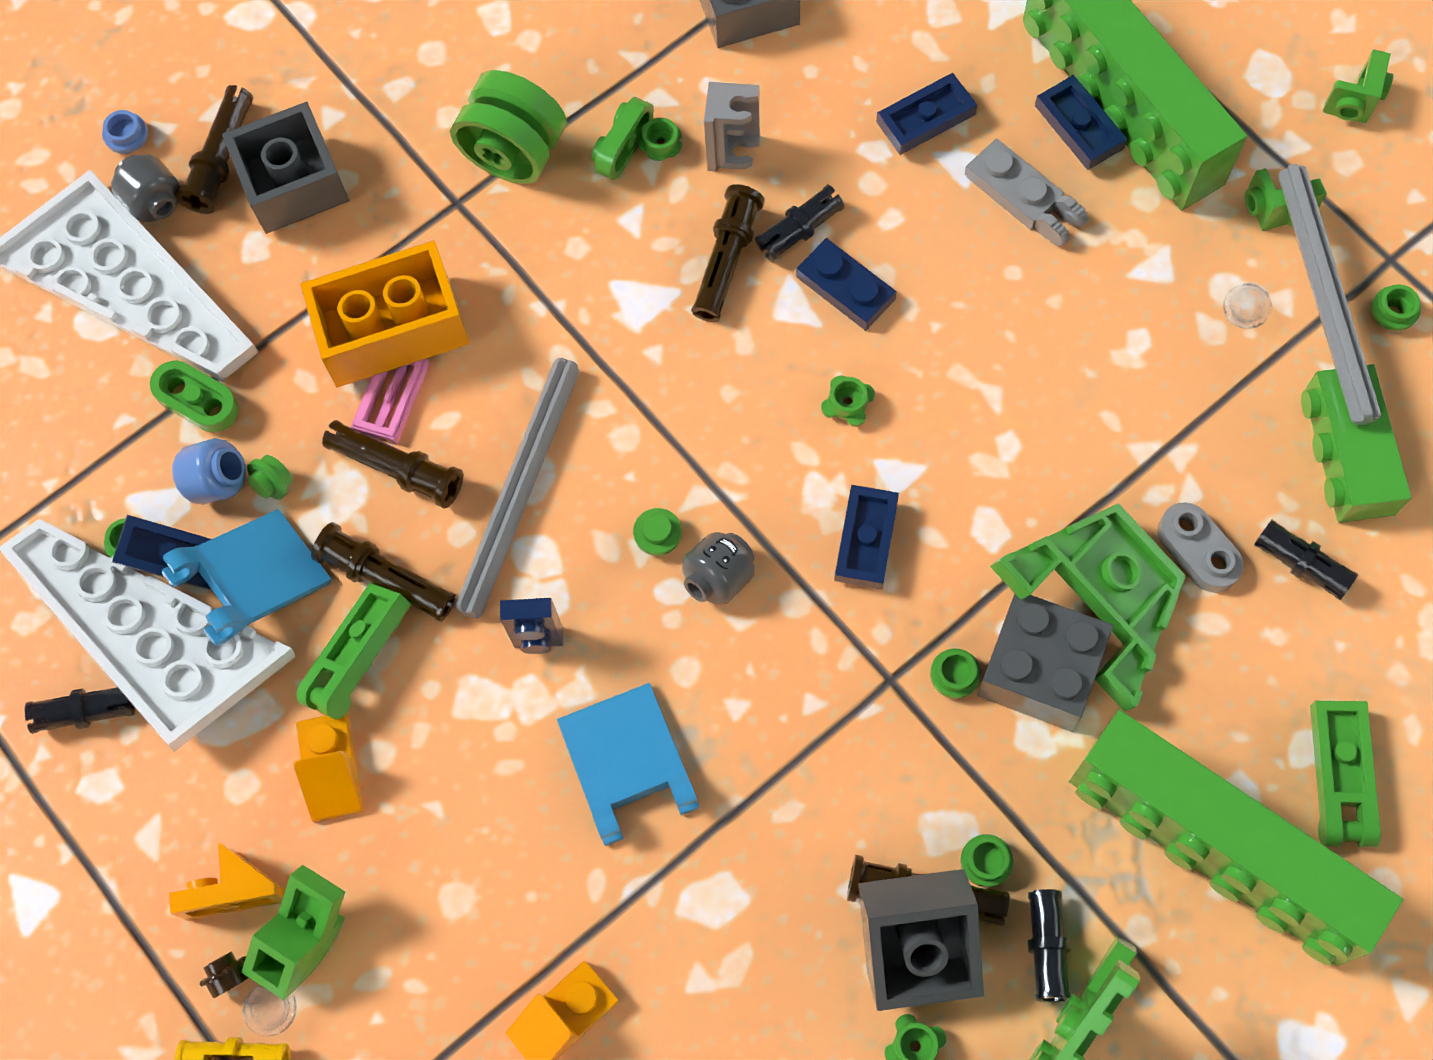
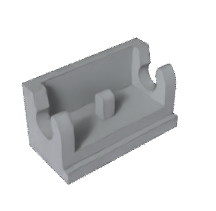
(731, 122)

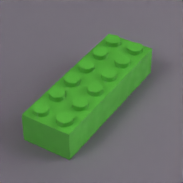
(1145, 90)
(1235, 842)

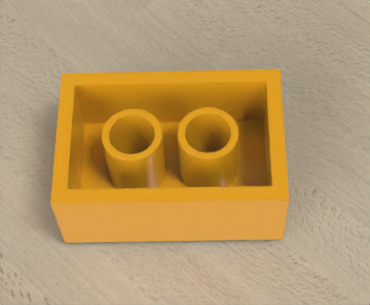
(384, 314)

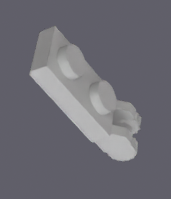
(1025, 192)

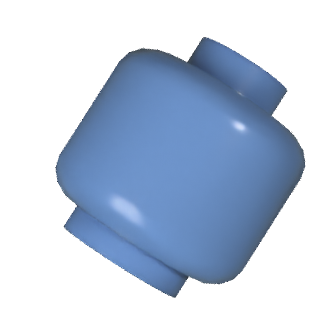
(209, 471)

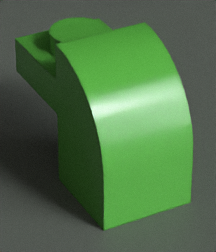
(298, 936)

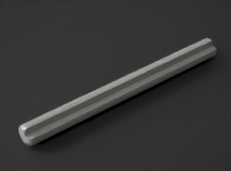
(1329, 296)
(517, 489)

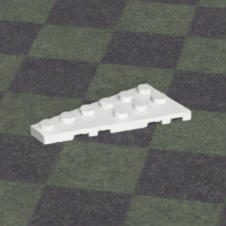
(110, 266)
(144, 633)

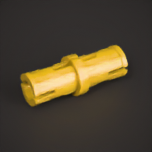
(231, 1048)

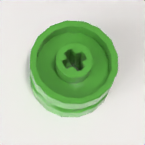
(508, 126)

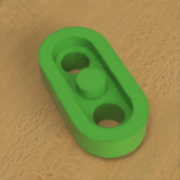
(617, 148)
(196, 399)

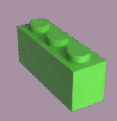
(1358, 460)

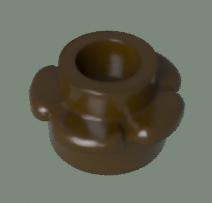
(223, 974)

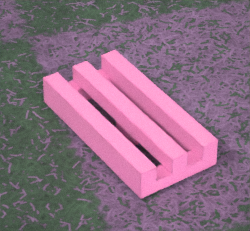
(403, 409)

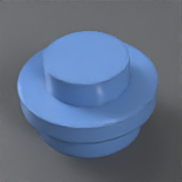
(124, 132)

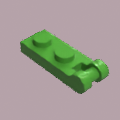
(352, 651)
(1345, 772)

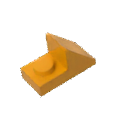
(328, 768)
(240, 889)
(562, 1016)

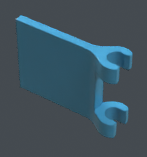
(249, 571)
(624, 755)

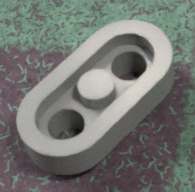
(1197, 547)

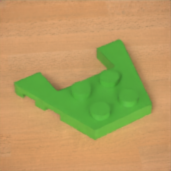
(1118, 577)
(1093, 1010)

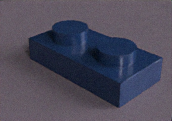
(926, 113)
(1080, 122)
(846, 284)
(866, 537)
(146, 542)
(532, 624)

